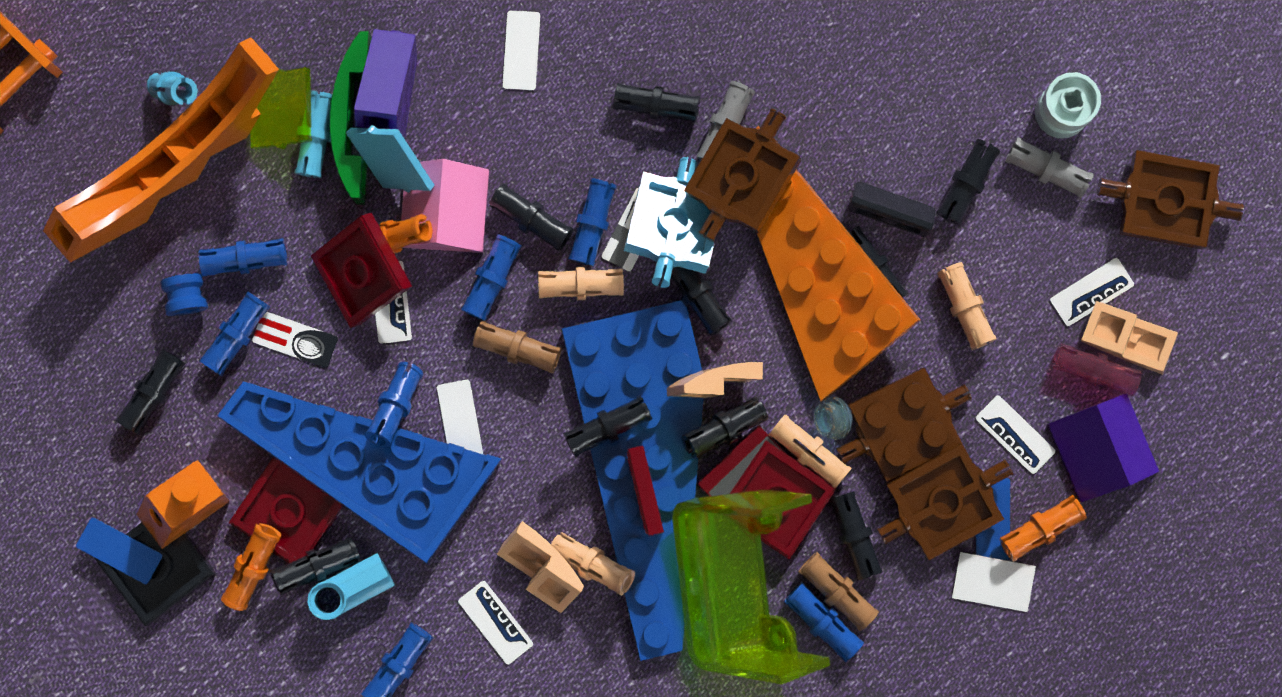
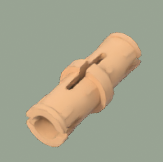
(580, 283)
(966, 306)
(787, 431)
(593, 564)

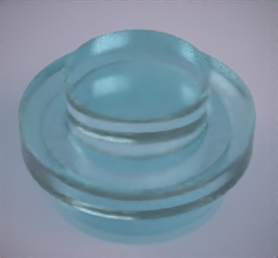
(833, 418)

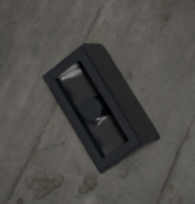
(892, 209)

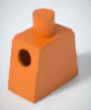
(181, 503)

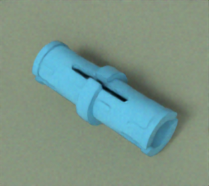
(172, 95)
(312, 152)

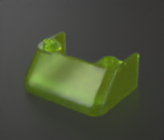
(727, 589)

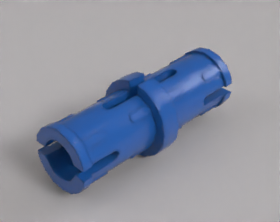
(592, 222)
(242, 257)
(491, 277)
(234, 333)
(394, 404)
(823, 622)
(398, 663)

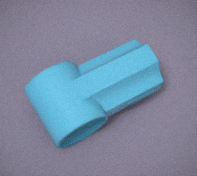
(353, 586)

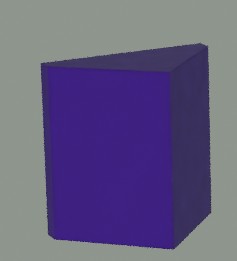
(1103, 448)

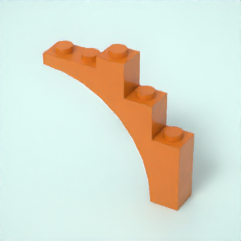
(171, 161)

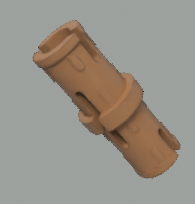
(517, 347)
(838, 591)

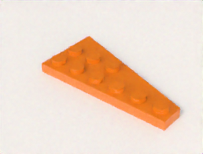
(830, 289)

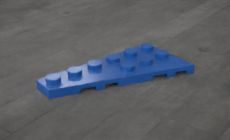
(404, 491)

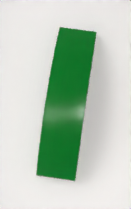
(350, 168)

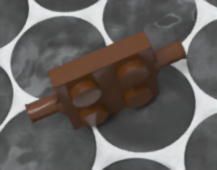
(742, 175)
(1169, 199)
(904, 424)
(945, 501)

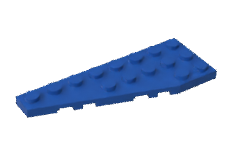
(611, 366)

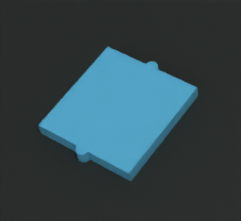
(390, 158)

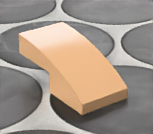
(1129, 337)
(711, 381)
(551, 574)

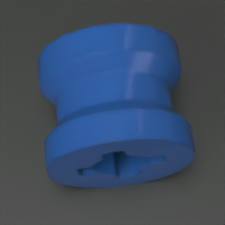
(183, 294)

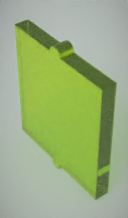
(284, 111)

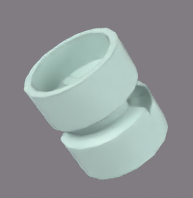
(1067, 105)

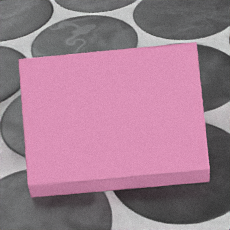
(453, 206)

